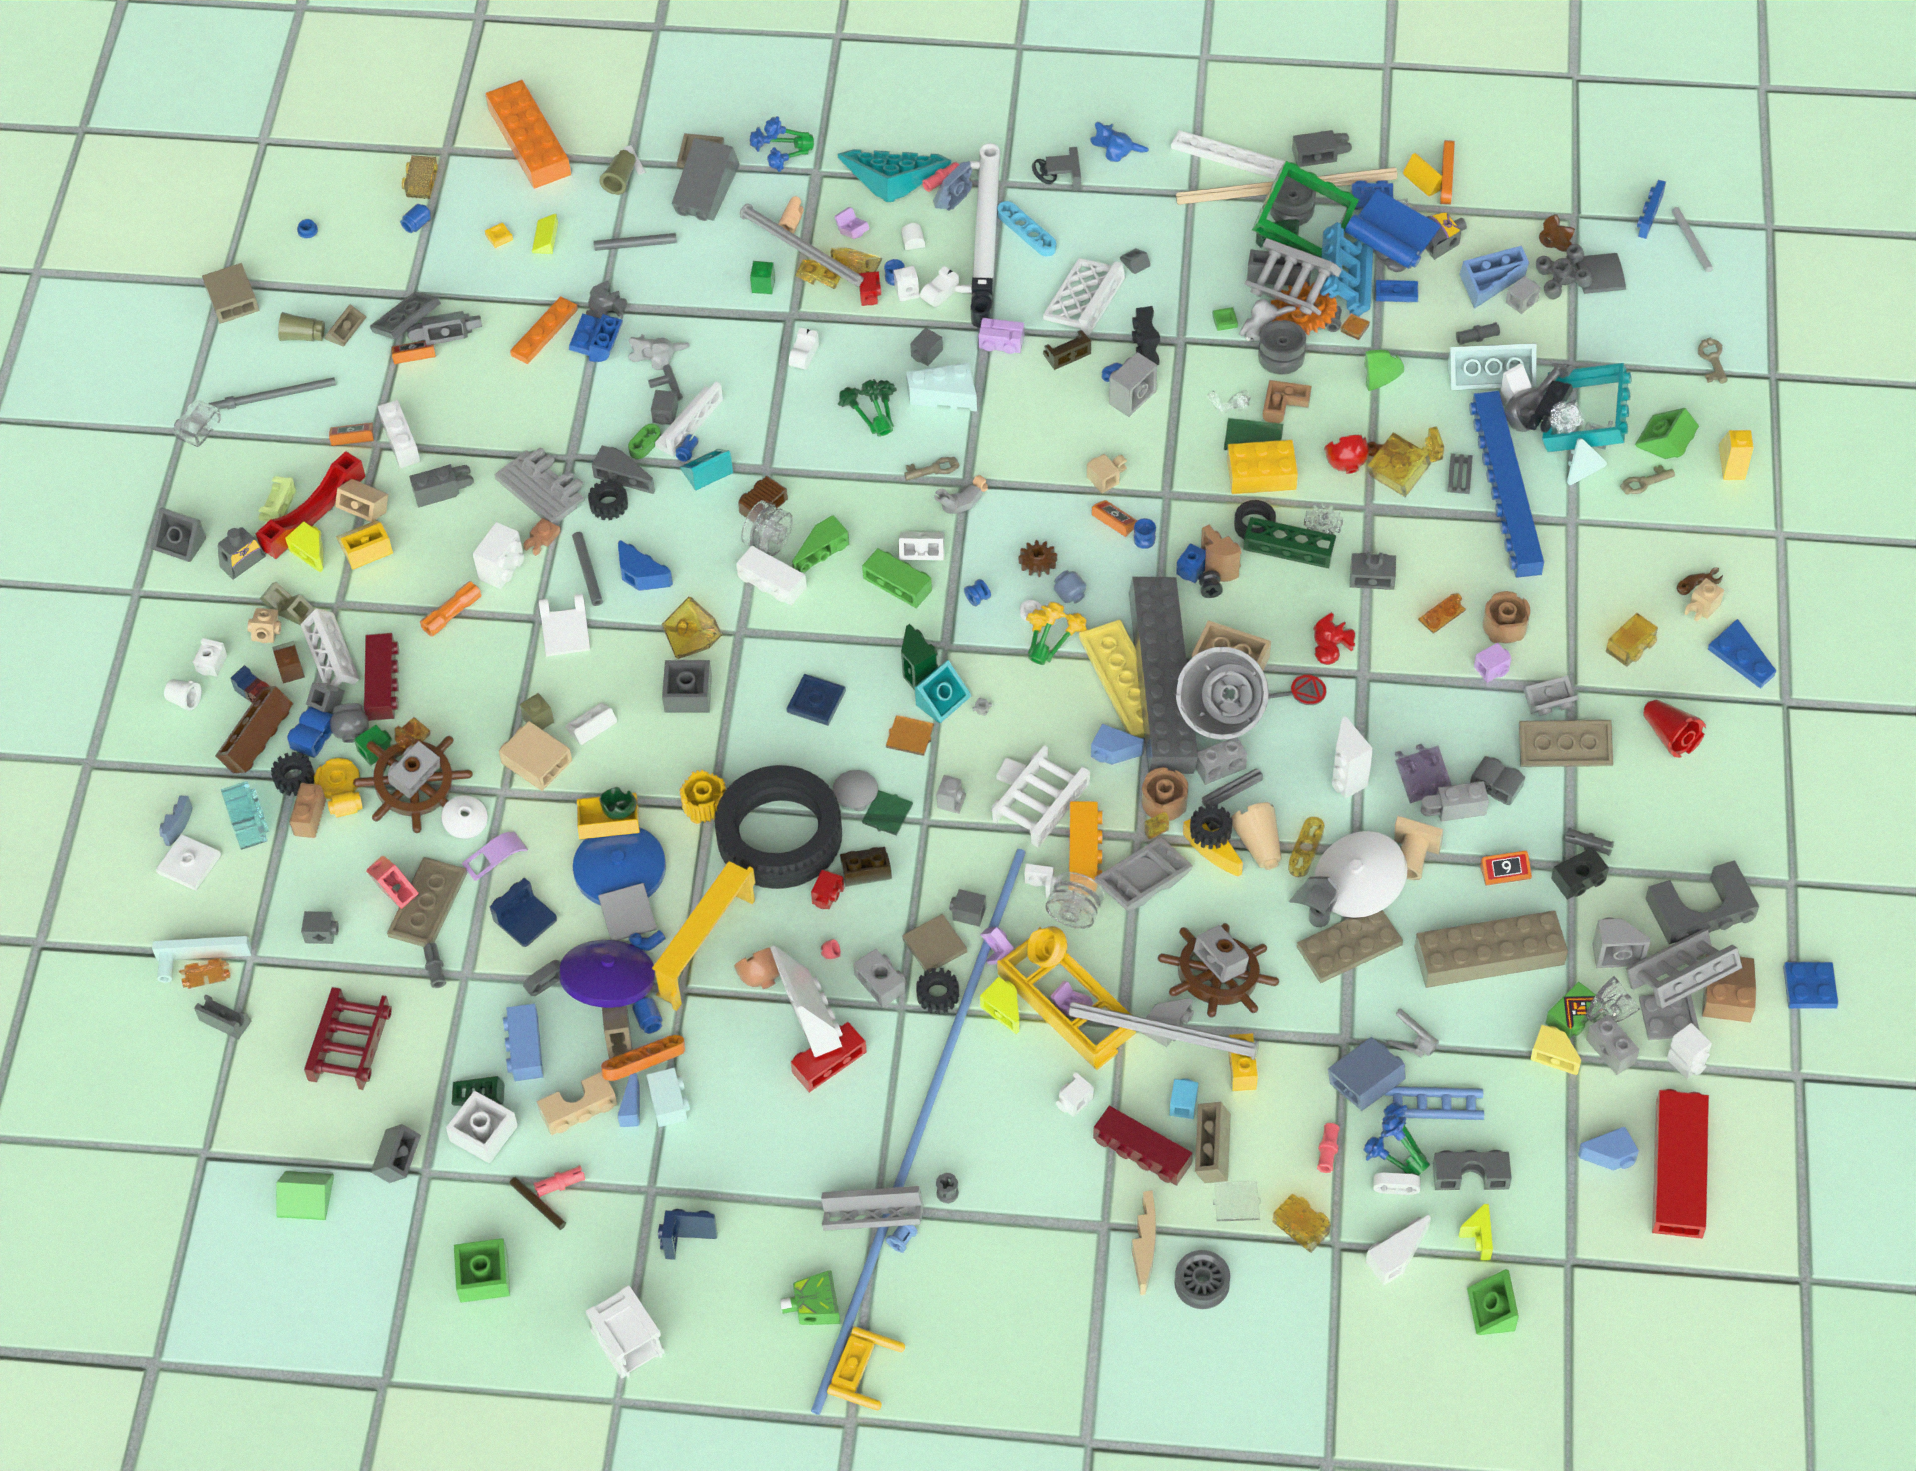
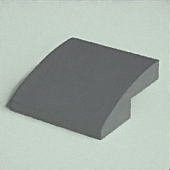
(1606, 273)

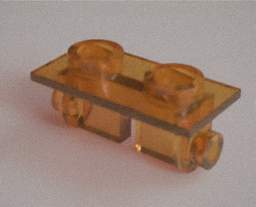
(1443, 613)
(195, 974)

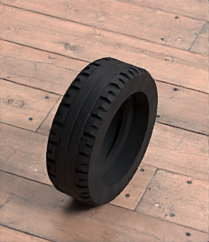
(772, 785)

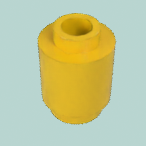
(344, 804)

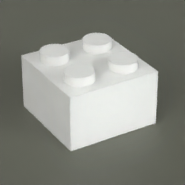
(498, 555)
(481, 1127)

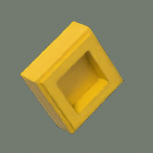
(498, 235)

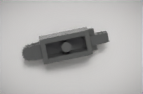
(444, 327)

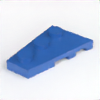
(1743, 654)

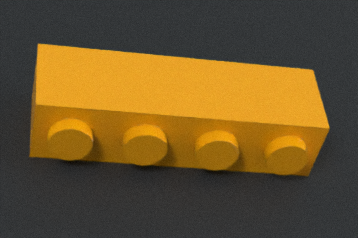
(1085, 838)

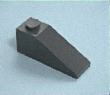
(617, 466)

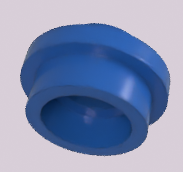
(307, 228)

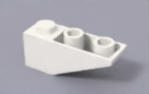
(1393, 1255)

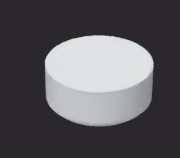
(1028, 607)

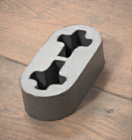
(543, 978)

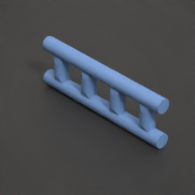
(1446, 1095)

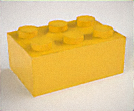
(1262, 467)

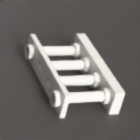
(1052, 813)

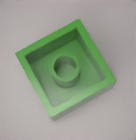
(481, 1270)

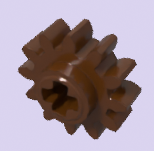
(1037, 558)

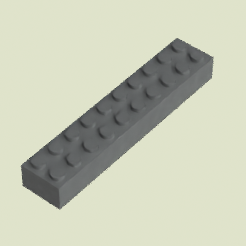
(1159, 662)

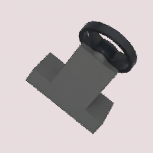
(1059, 165)

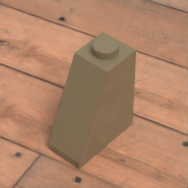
(617, 1030)

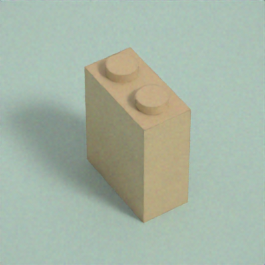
(535, 755)

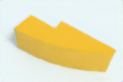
(1223, 857)

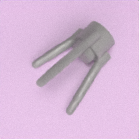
(1425, 1042)

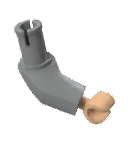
(962, 501)

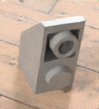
(1170, 1012)

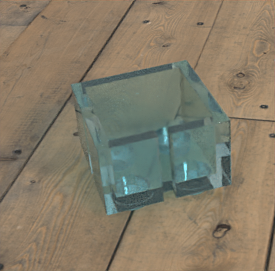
(245, 814)

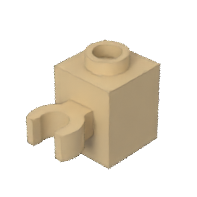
(1104, 472)
(1705, 600)

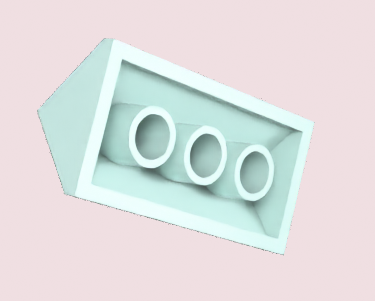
(1484, 365)

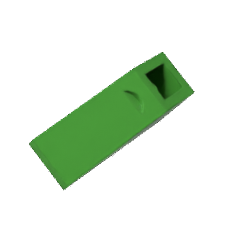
(821, 543)

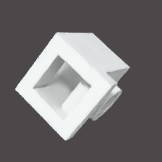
(906, 283)
(210, 657)
(1075, 1095)

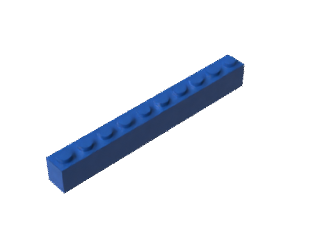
(1507, 484)

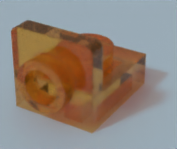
(411, 733)

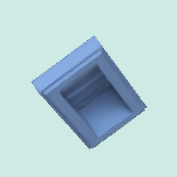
(630, 1106)

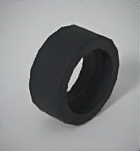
(1252, 507)

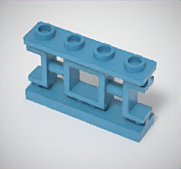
(1358, 258)

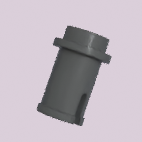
(1335, 322)

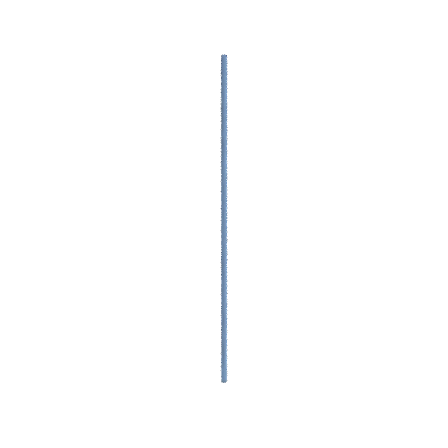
(917, 1135)

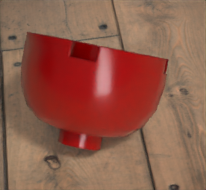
(1348, 453)

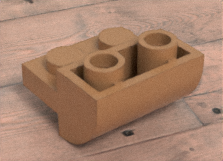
(1221, 554)

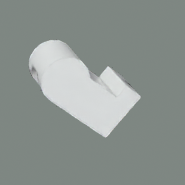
(940, 288)
(804, 348)

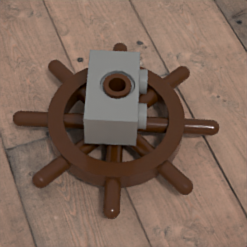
(409, 776)
(1222, 961)

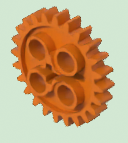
(1308, 322)

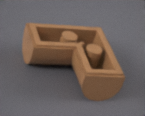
(1282, 394)

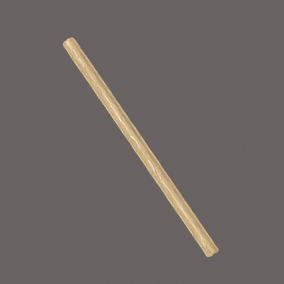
(1264, 188)

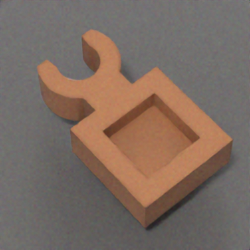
(541, 534)

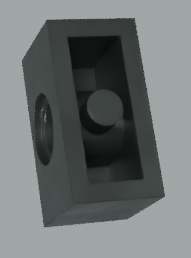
(1587, 863)

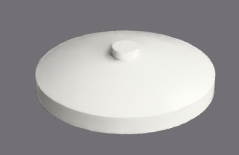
(1366, 870)

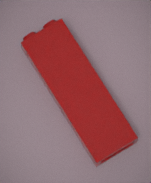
(1680, 1164)

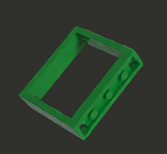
(1281, 235)

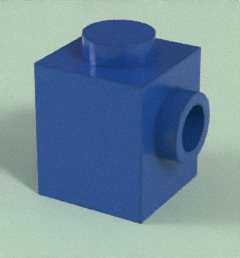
(1191, 563)

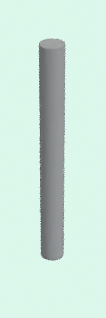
(1692, 239)

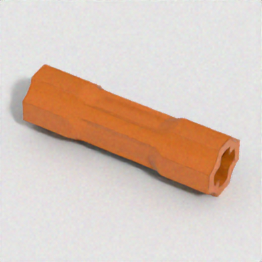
(438, 618)

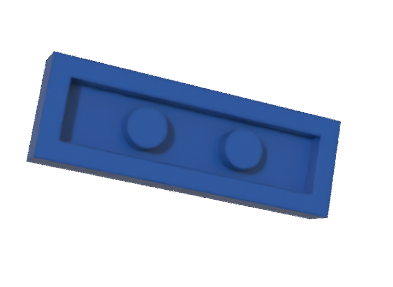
(1650, 208)

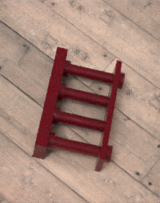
(330, 1024)

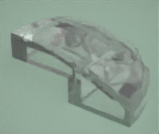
(1612, 1000)

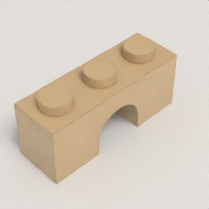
(561, 1114)

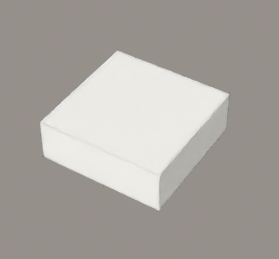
(1010, 771)

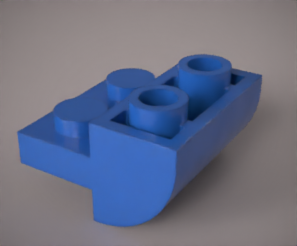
(595, 336)

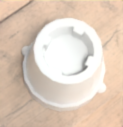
(183, 693)

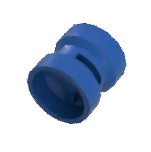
(1144, 533)

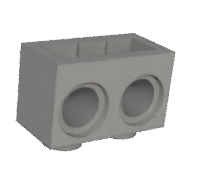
(1221, 760)

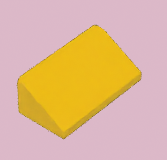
(1423, 175)

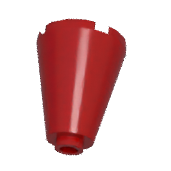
(1674, 727)

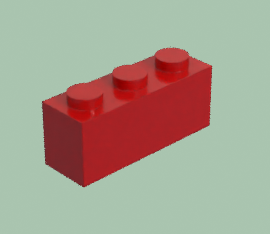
(815, 1071)

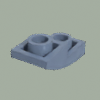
(176, 823)

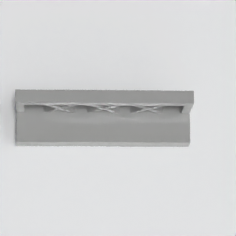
(872, 1204)

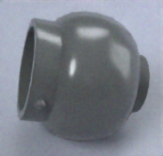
(348, 722)

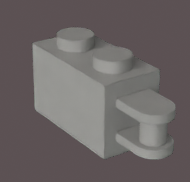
(1457, 802)

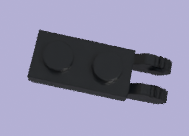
(1555, 393)

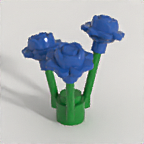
(803, 142)
(1394, 1125)

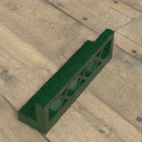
(1288, 547)

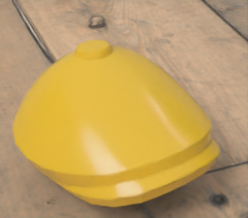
(1047, 946)

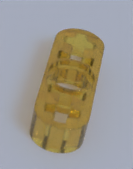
(1308, 856)

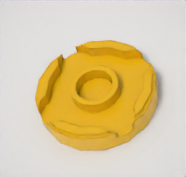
(336, 777)

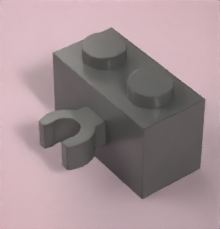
(1373, 571)

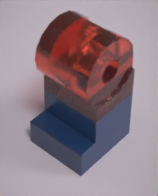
(247, 684)

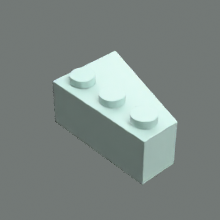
(942, 386)

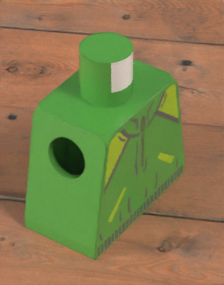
(814, 1300)

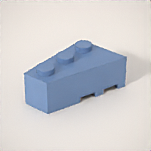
(1492, 273)

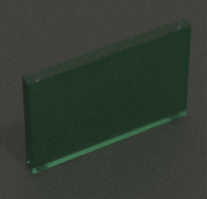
(1251, 431)

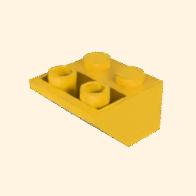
(365, 544)

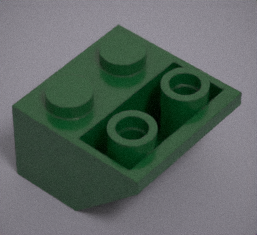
(917, 657)

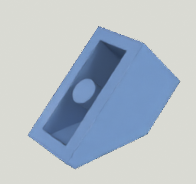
(1115, 745)
(1610, 1150)

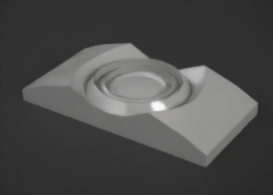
(1144, 874)

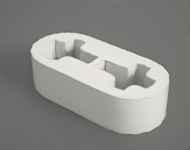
(1396, 1183)

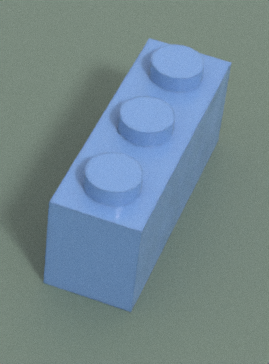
(523, 1042)

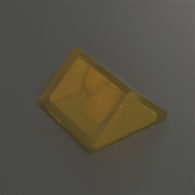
(856, 260)

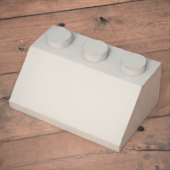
(1351, 760)

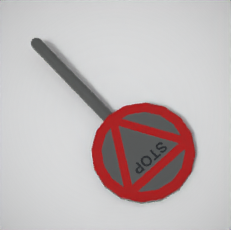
(1306, 690)

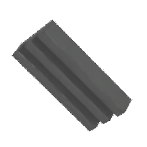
(1461, 459)

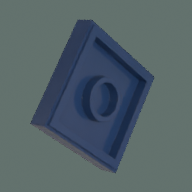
(816, 699)

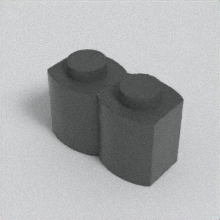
(1500, 781)

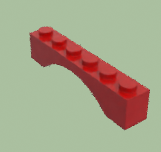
(273, 533)

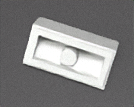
(591, 723)

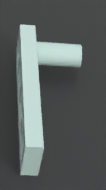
(171, 950)

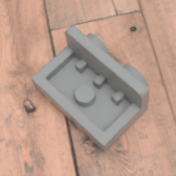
(1549, 695)

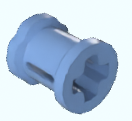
(901, 1237)

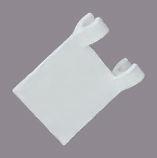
(566, 629)

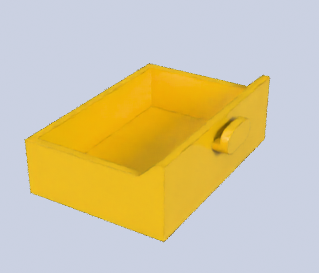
(594, 823)

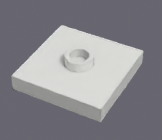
(188, 862)

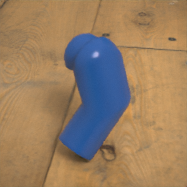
(646, 943)

